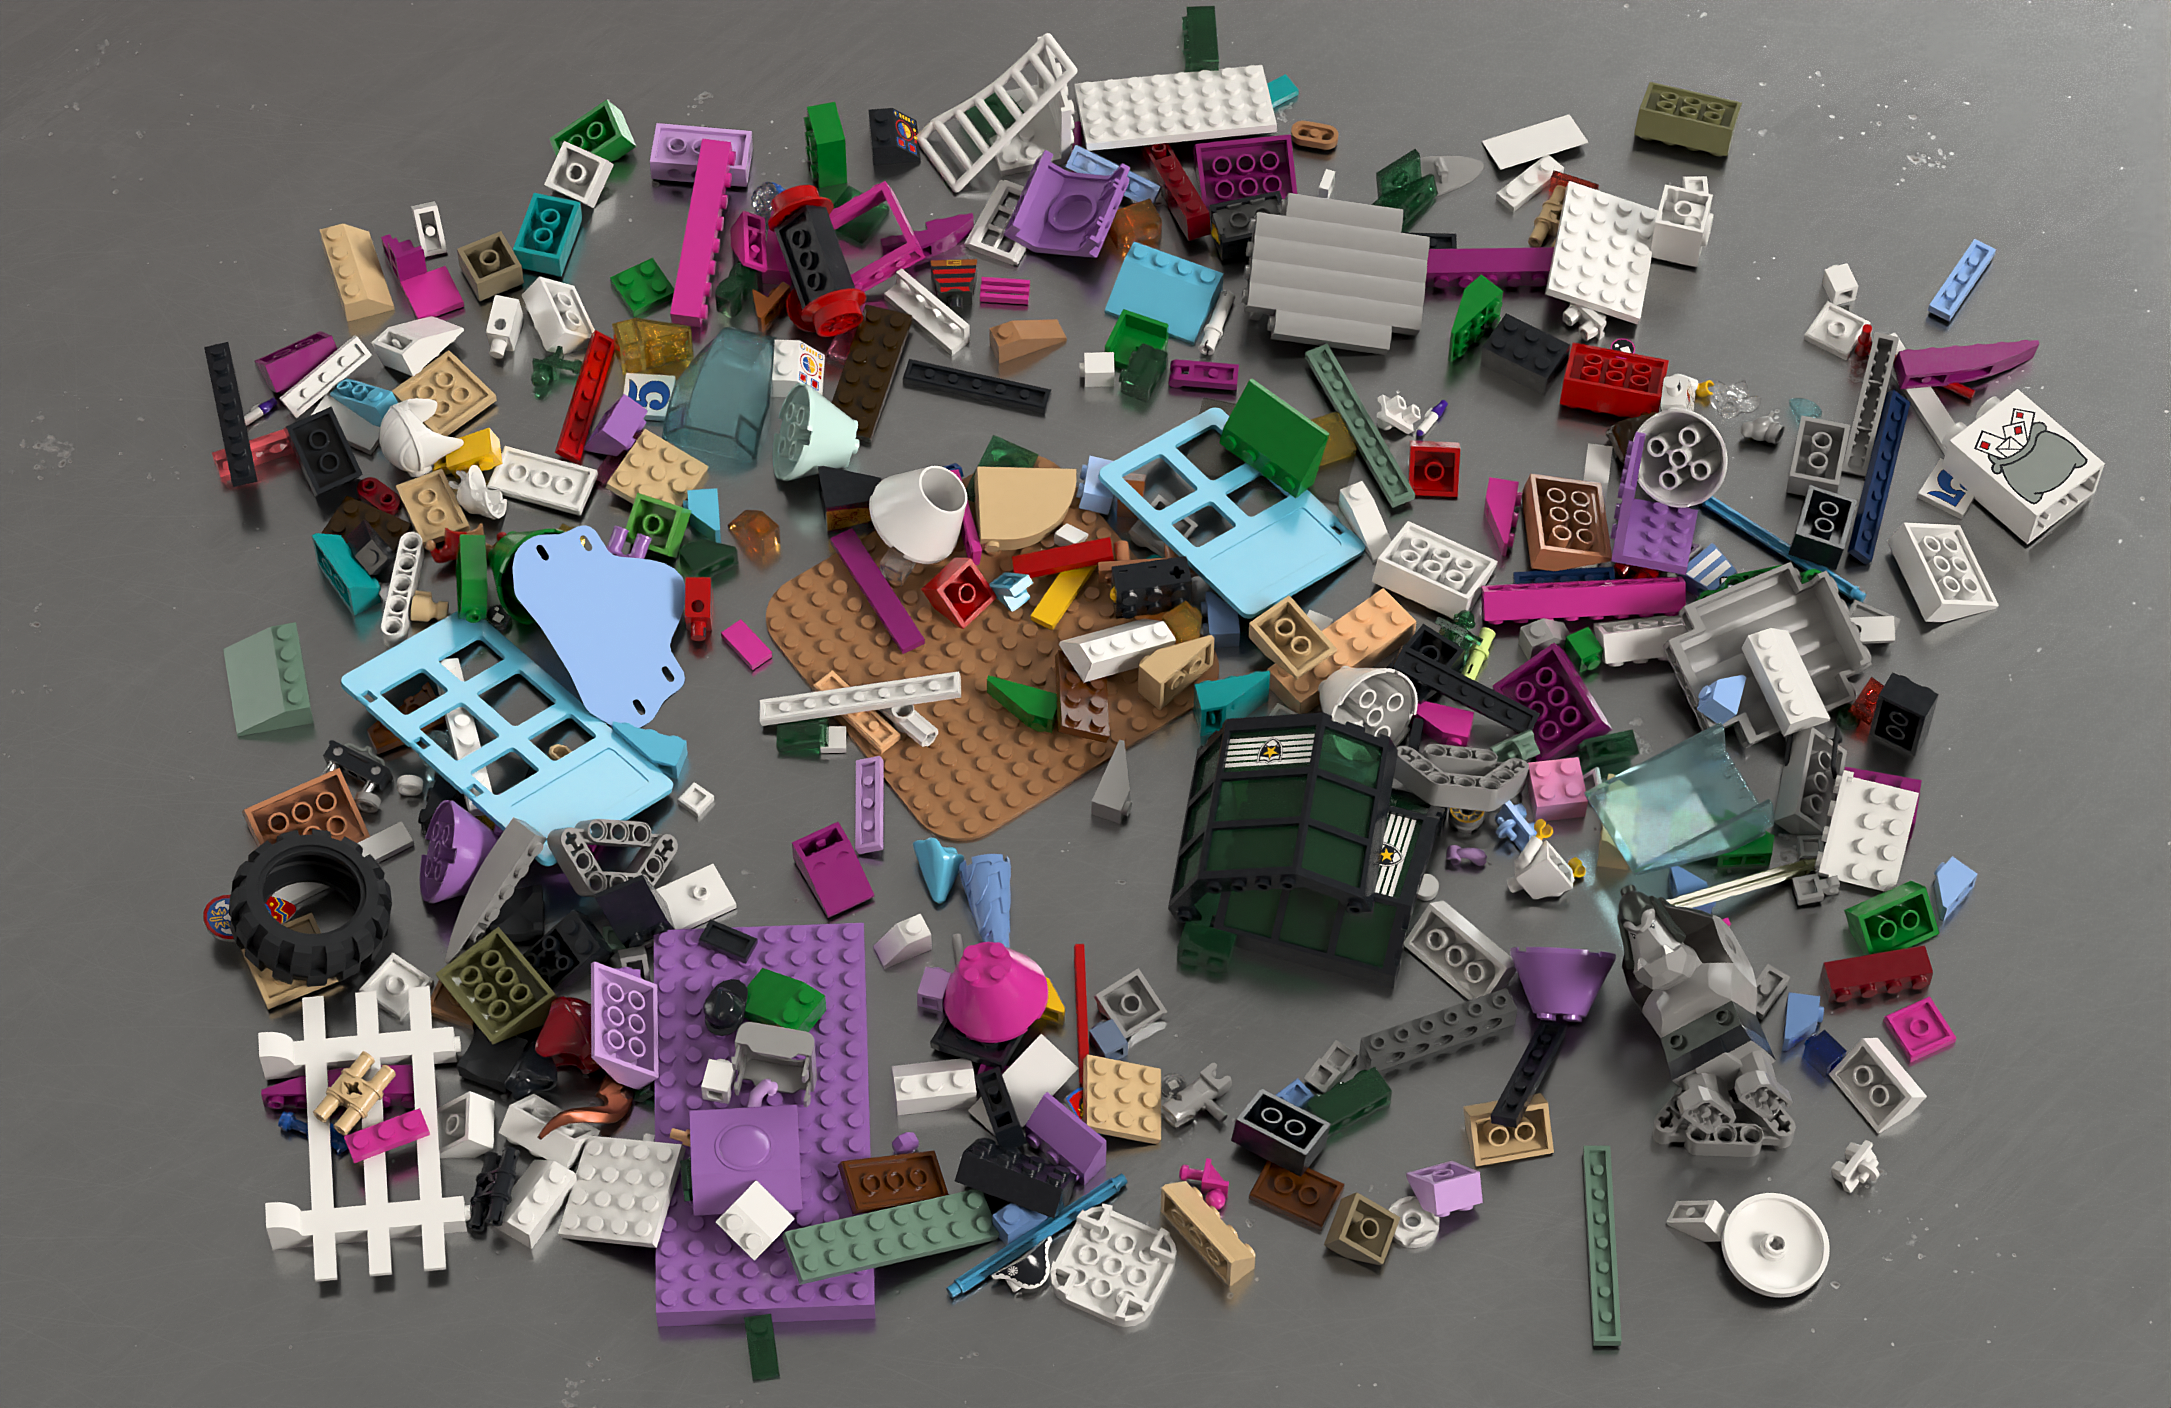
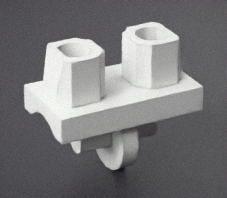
(1591, 320)
(1395, 414)
(1859, 1168)

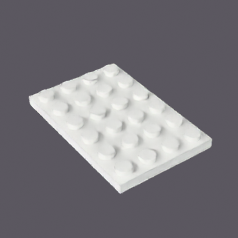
(1602, 253)

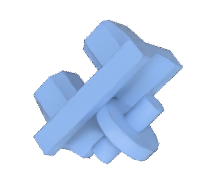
(1513, 824)

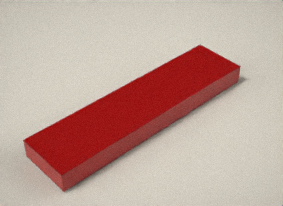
(1064, 558)

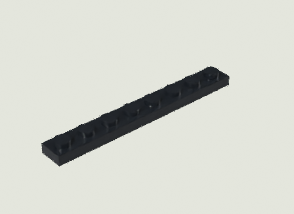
(230, 414)

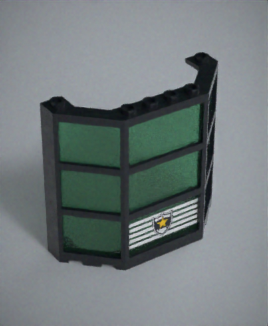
(1285, 810)
(1318, 930)

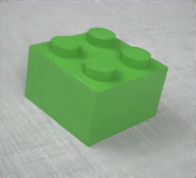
(659, 521)

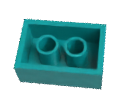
(548, 234)

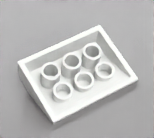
(1433, 570)
(1941, 571)

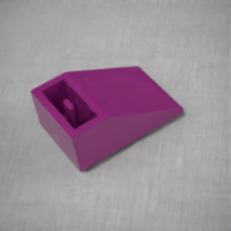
(832, 869)

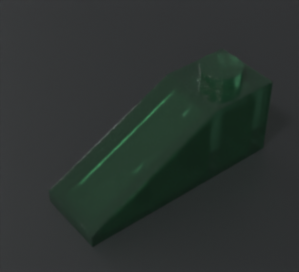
(1410, 197)

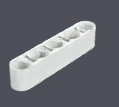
(402, 579)

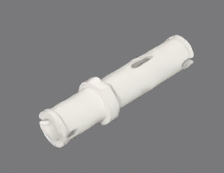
(1213, 330)

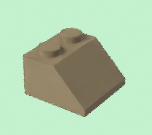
(1362, 1230)

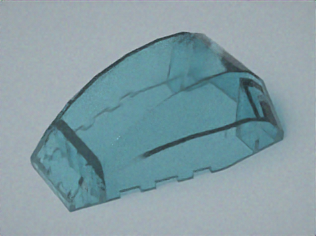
(725, 397)

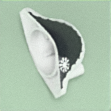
(1029, 1270)

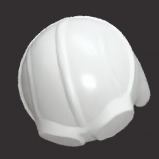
(409, 442)

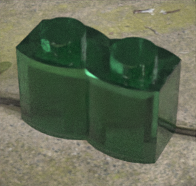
(735, 290)

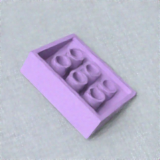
(624, 1026)

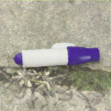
(259, 410)
(1431, 417)

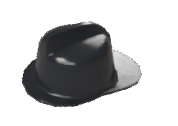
(725, 1007)

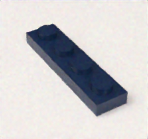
(1566, 575)

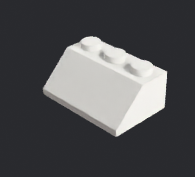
(558, 315)
(1877, 1084)
(934, 1086)
(527, 1119)
(537, 1201)

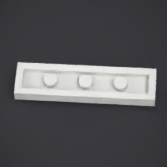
(325, 376)

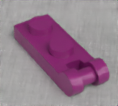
(1203, 374)

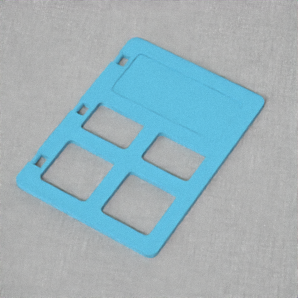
(1262, 554)

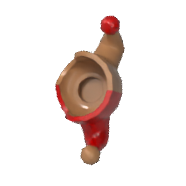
(449, 550)

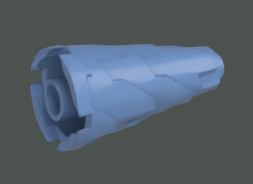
(989, 895)

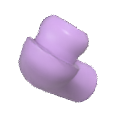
(765, 1087)

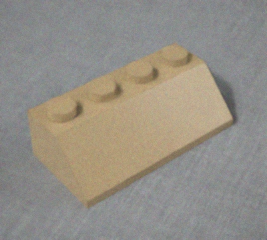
(356, 271)
(1206, 1231)

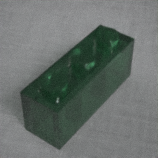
(1200, 39)
(1351, 1100)

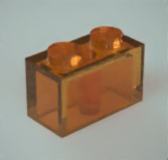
(1135, 224)

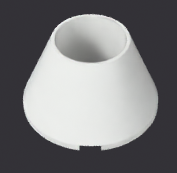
(920, 513)

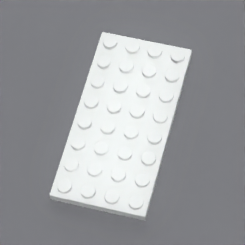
(1175, 107)

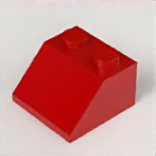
(1434, 468)
(959, 592)

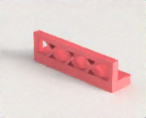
(263, 450)

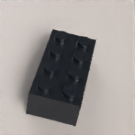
(1016, 1177)

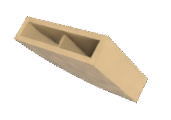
(1020, 504)

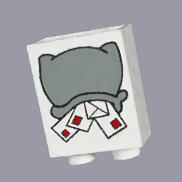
(2021, 464)

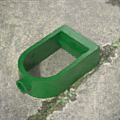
(471, 578)

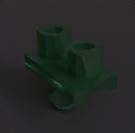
(1463, 622)

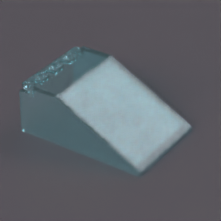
(1680, 806)

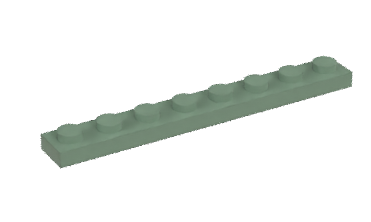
(1360, 425)
(1602, 1246)

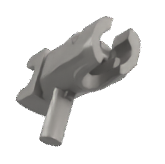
(1196, 1097)

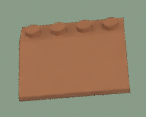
(1565, 523)
(317, 804)

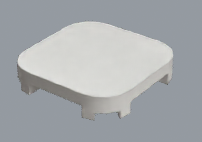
(1113, 1266)

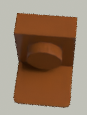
(769, 307)

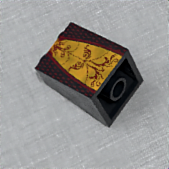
(845, 499)

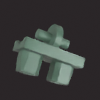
(1518, 746)

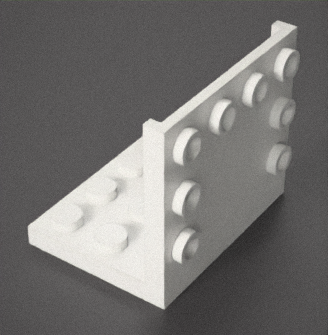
(1045, 131)
(1866, 833)

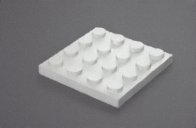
(622, 1191)

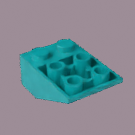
(1228, 699)

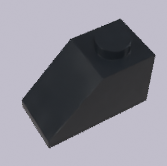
(370, 549)

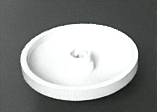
(1775, 1245)

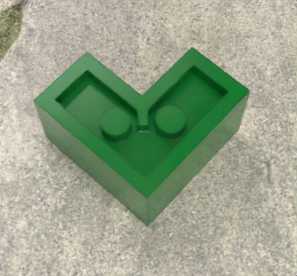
(1131, 332)

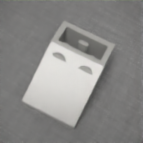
(414, 343)

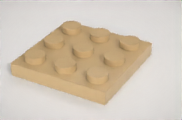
(453, 387)
(656, 471)
(278, 992)
(1122, 1099)

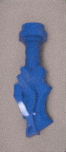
(288, 1122)

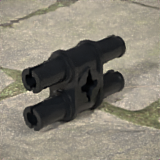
(493, 1189)

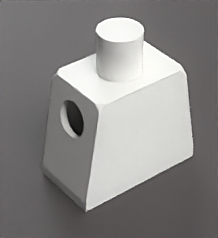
(504, 325)

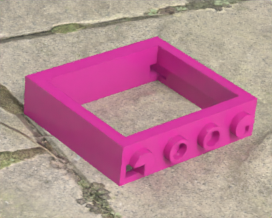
(892, 262)

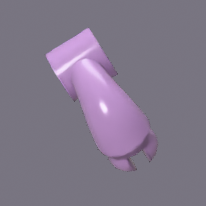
(1475, 855)

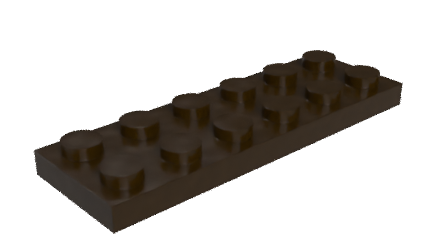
(871, 367)

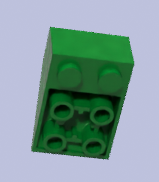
(1476, 314)

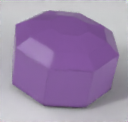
(905, 1143)

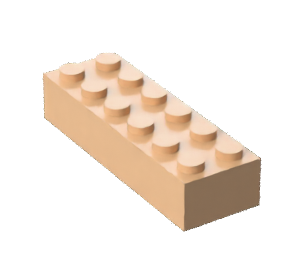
(1361, 641)

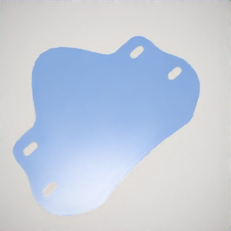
(605, 620)

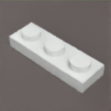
(1528, 183)

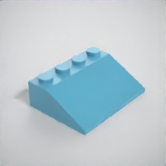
(1166, 291)

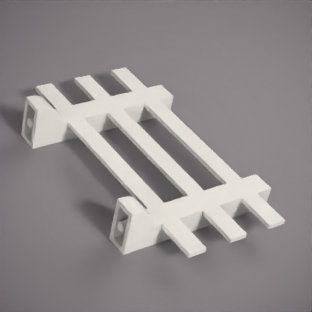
(378, 1219)

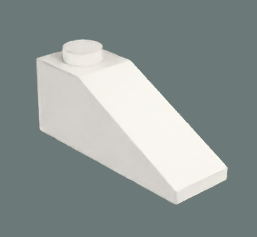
(1364, 518)

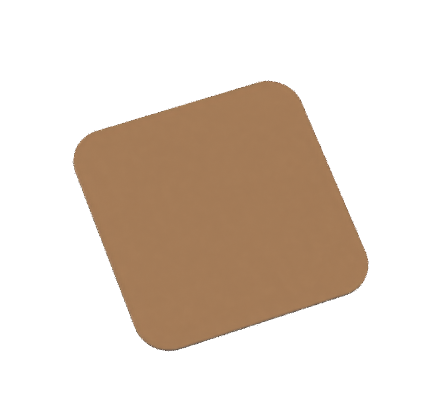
(984, 758)

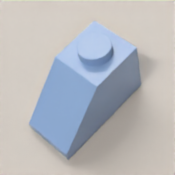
(1721, 698)
(1951, 885)

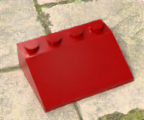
(1611, 384)

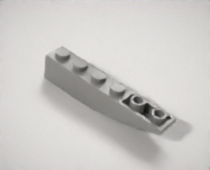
(494, 884)

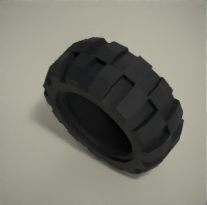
(315, 860)

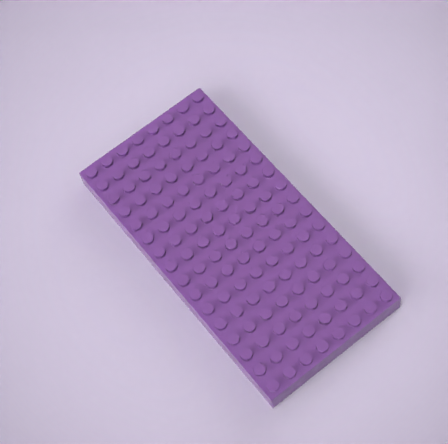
(698, 1266)

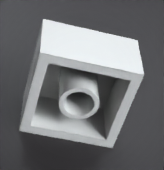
(578, 174)

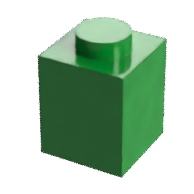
(1584, 649)

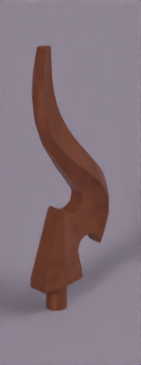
(615, 1108)

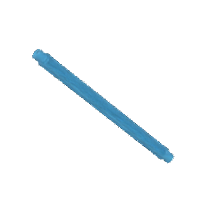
(1778, 545)
(1035, 1236)

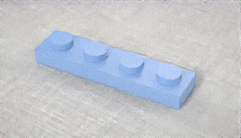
(1090, 163)
(1961, 280)

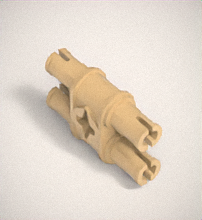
(1548, 219)
(357, 1104)

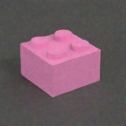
(1556, 789)

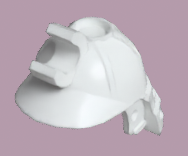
(475, 495)

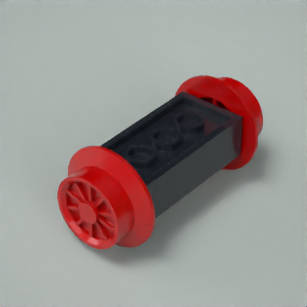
(816, 261)

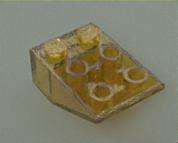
(650, 344)

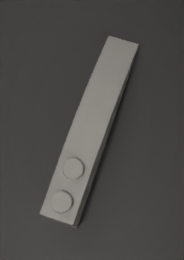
(1870, 404)

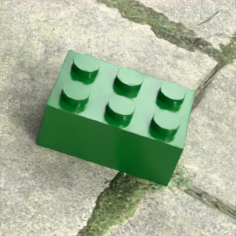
(825, 145)

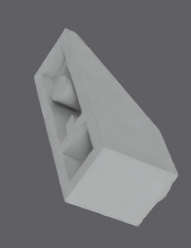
(1113, 793)

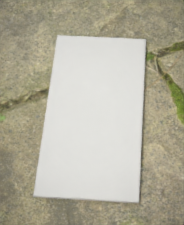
(1534, 141)
(1033, 1074)

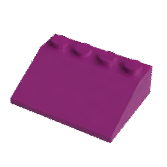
(1244, 168)
(1565, 705)

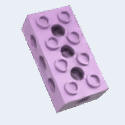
(678, 149)

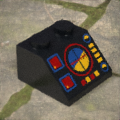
(893, 137)

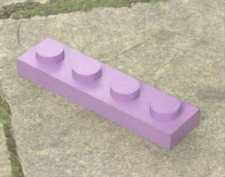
(869, 805)

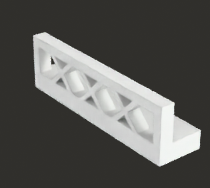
(928, 313)

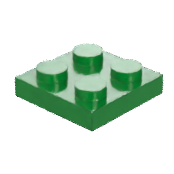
(642, 287)

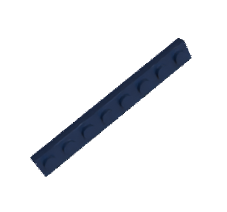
(1879, 477)

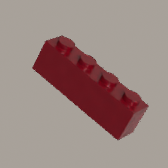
(1876, 974)

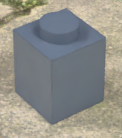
(1108, 1040)

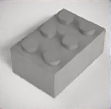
(1818, 455)

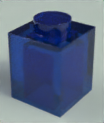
(1823, 1052)

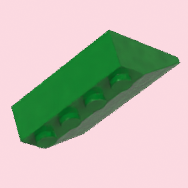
(1275, 439)

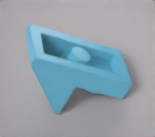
(1011, 589)

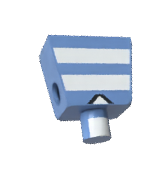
(1707, 571)

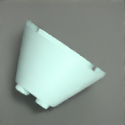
(812, 435)

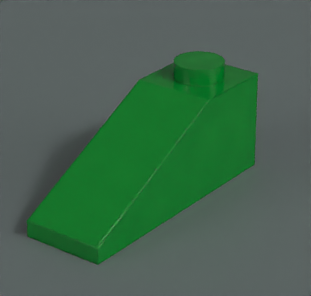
(1030, 705)

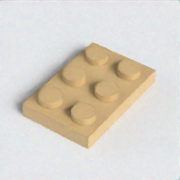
(432, 506)

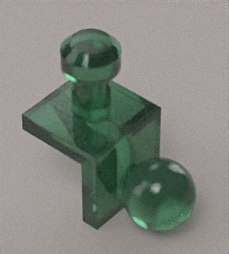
(551, 367)

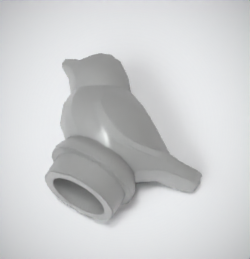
(1763, 429)

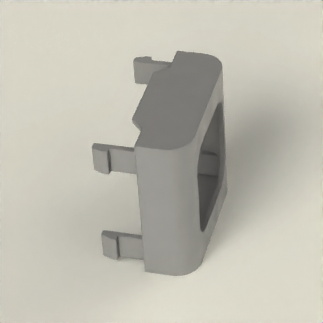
(768, 1053)

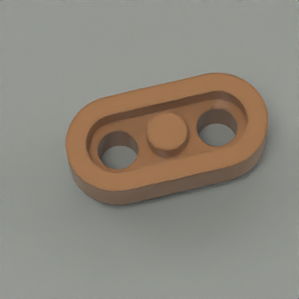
(1314, 135)

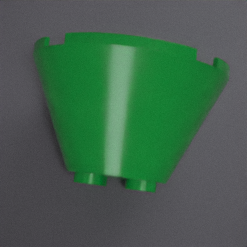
(501, 563)

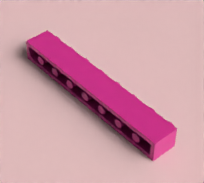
(701, 233)
(1583, 599)

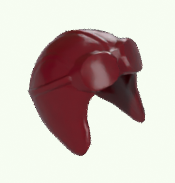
(568, 1034)

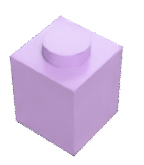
(933, 988)

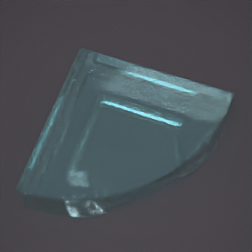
(1804, 407)

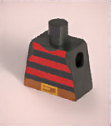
(954, 282)

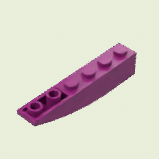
(1959, 363)
(293, 1092)

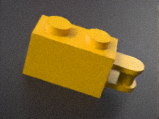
(478, 449)

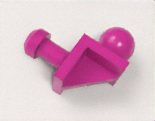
(1212, 1183)

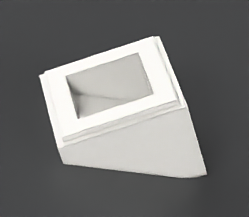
(1069, 535)

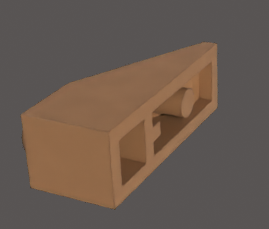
(1024, 337)

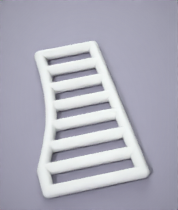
(978, 101)

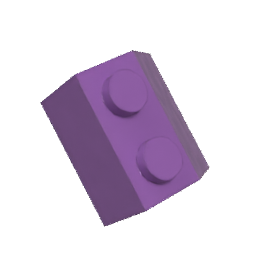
(617, 427)

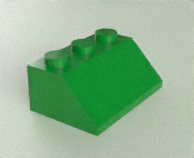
(1893, 919)

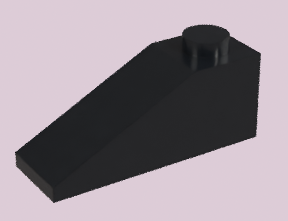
(1000, 1108)

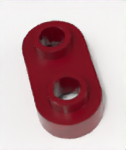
(378, 494)

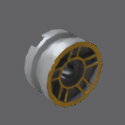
(1463, 822)

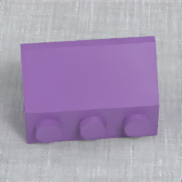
(1066, 1139)

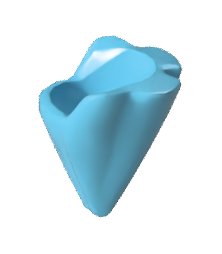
(938, 866)

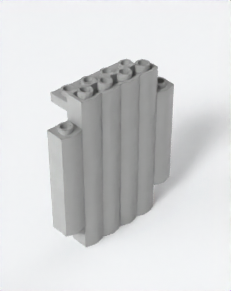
(1335, 274)
(1775, 600)

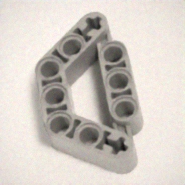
(1460, 776)
(571, 842)
(1765, 1131)

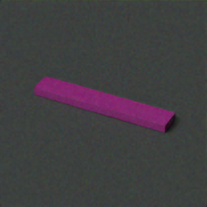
(877, 591)

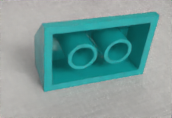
(346, 572)

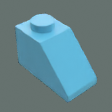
(704, 512)

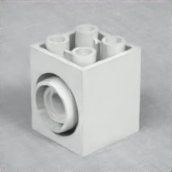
(1682, 225)

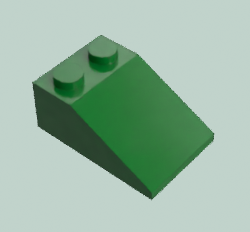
(598, 132)
(783, 1002)

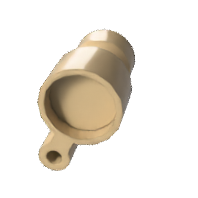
(424, 608)

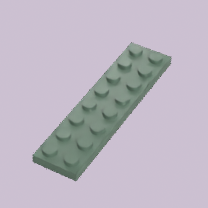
(889, 1236)

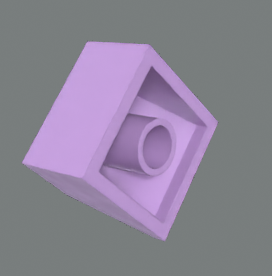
(1446, 1188)

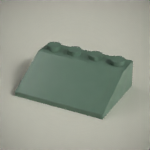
(268, 681)

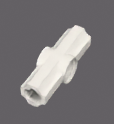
(913, 724)

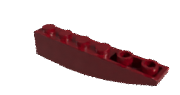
(1178, 190)

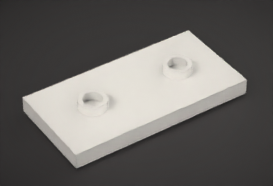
(543, 480)
(696, 899)

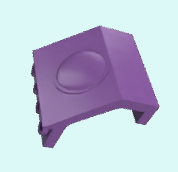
(1066, 209)
(743, 1146)

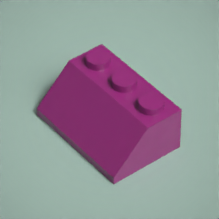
(295, 361)

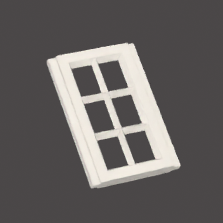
(984, 223)

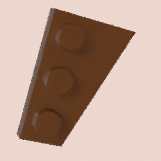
(385, 740)

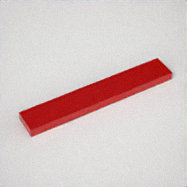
(585, 397)
(1081, 1007)

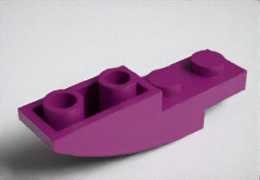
(937, 238)

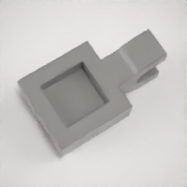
(1811, 889)

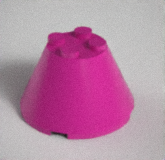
(995, 993)

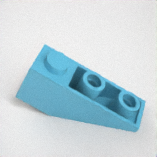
(364, 399)
(663, 751)

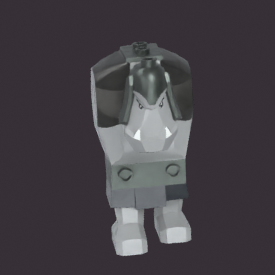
(1702, 1005)

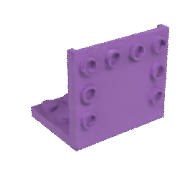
(1649, 531)

